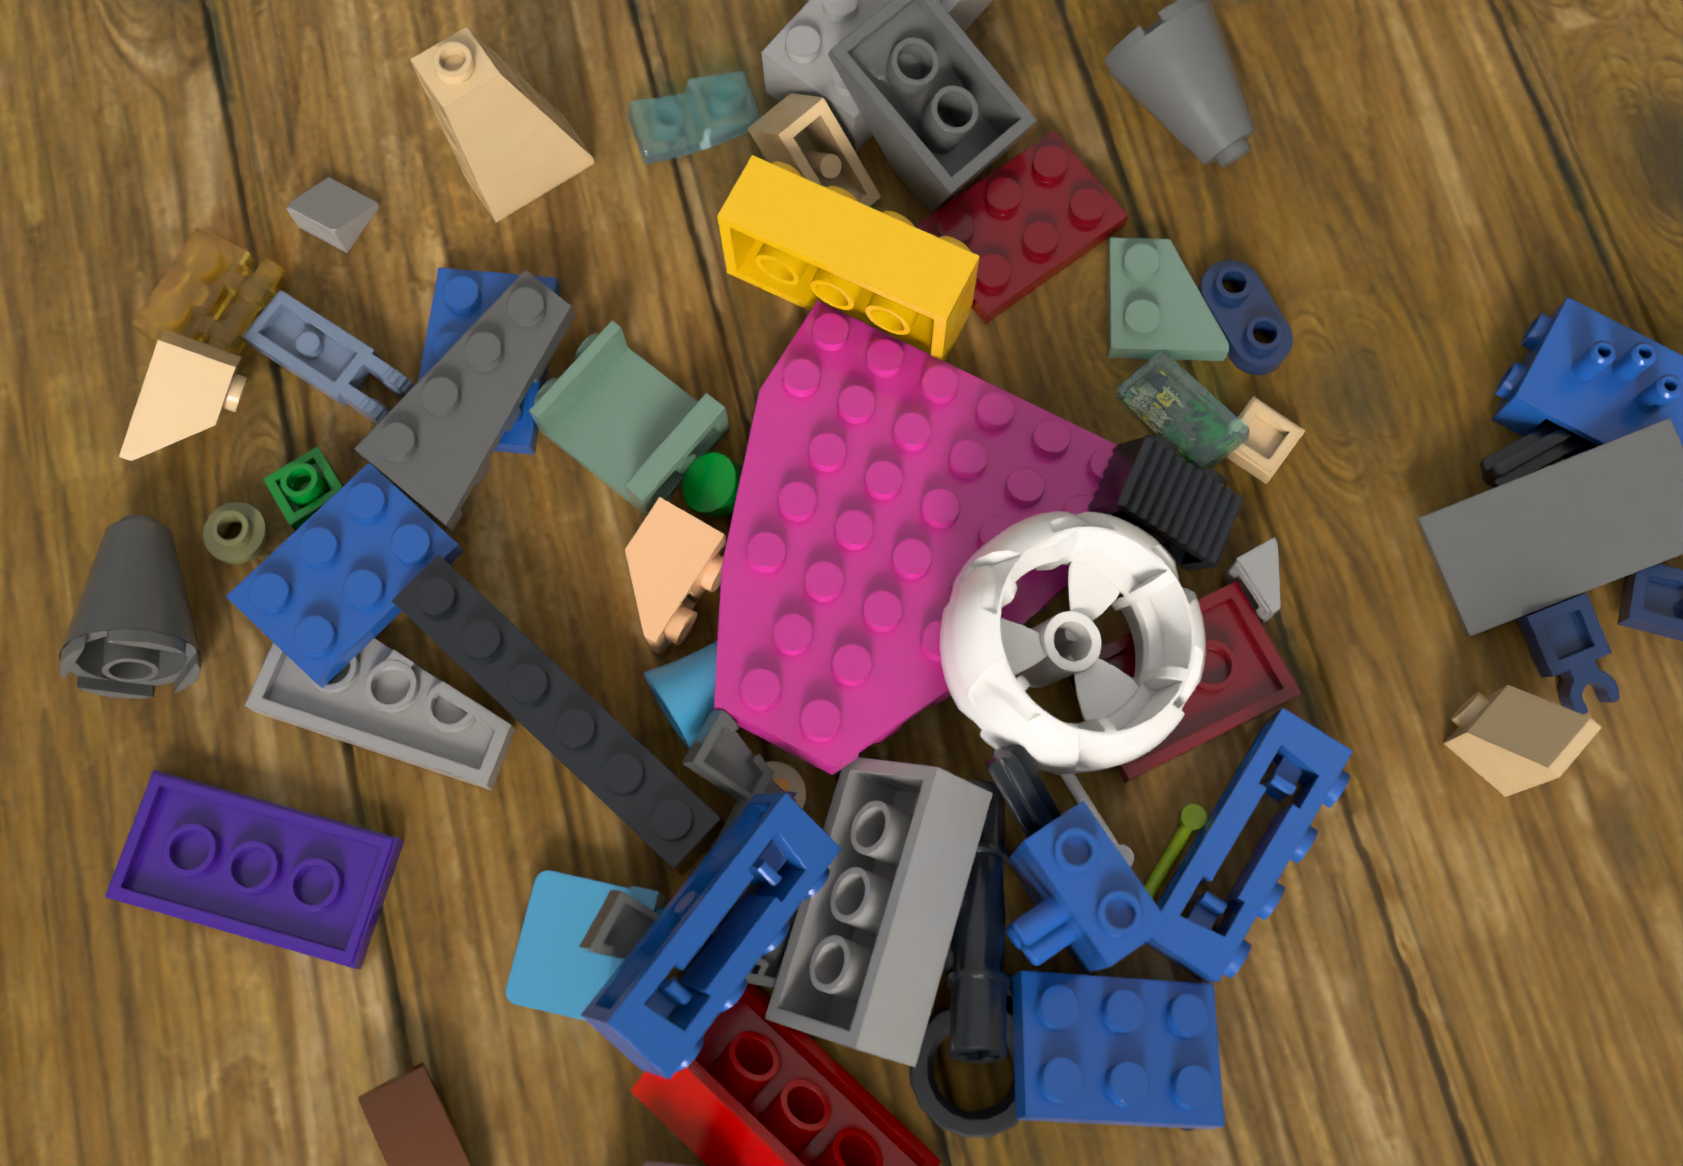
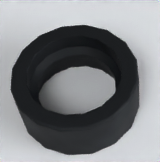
(947, 1116)

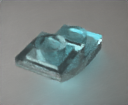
(702, 117)

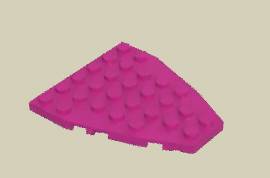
(853, 519)

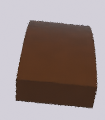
(413, 1122)

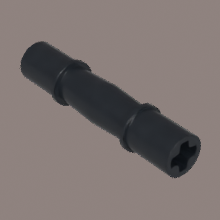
(978, 946)

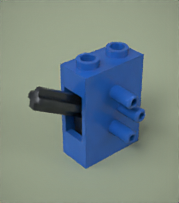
(1580, 389)
(1072, 873)

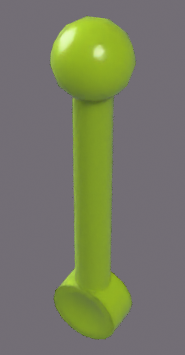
(1191, 819)

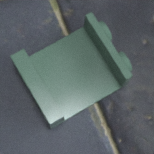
(627, 420)

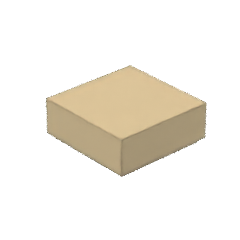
(1269, 440)

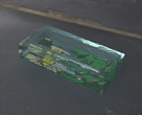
(1182, 412)

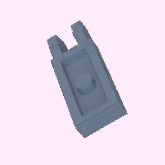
(323, 355)

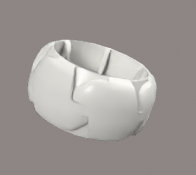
(1107, 566)

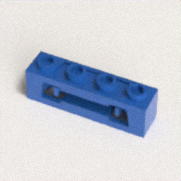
(1300, 756)
(662, 1020)

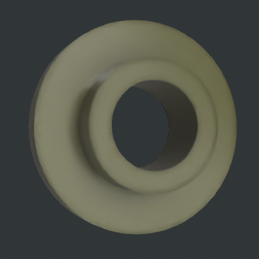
(247, 544)

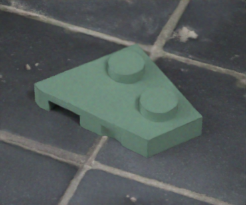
(1157, 305)

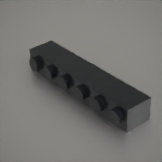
(561, 715)

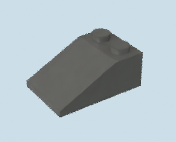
(929, 98)

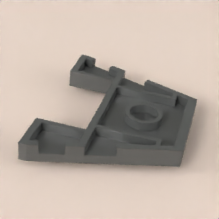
(730, 765)

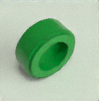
(712, 484)

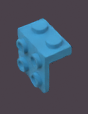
(548, 963)

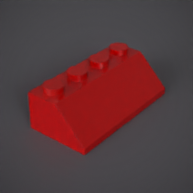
(775, 1100)

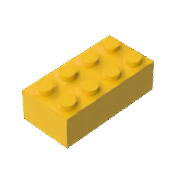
(835, 250)

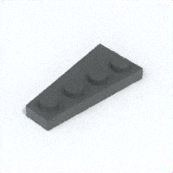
(454, 417)

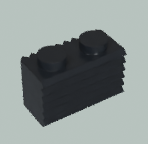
(1169, 500)

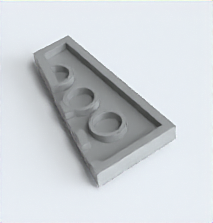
(390, 709)

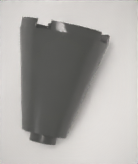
(1187, 81)
(132, 616)

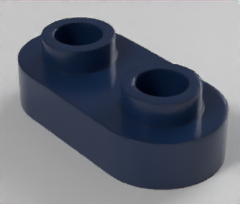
(1246, 313)

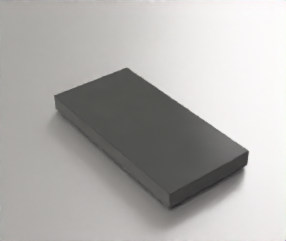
(1560, 529)

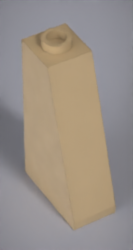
(498, 124)

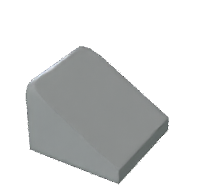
(333, 213)
(1258, 578)

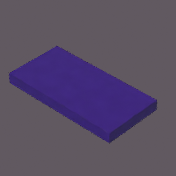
(256, 869)

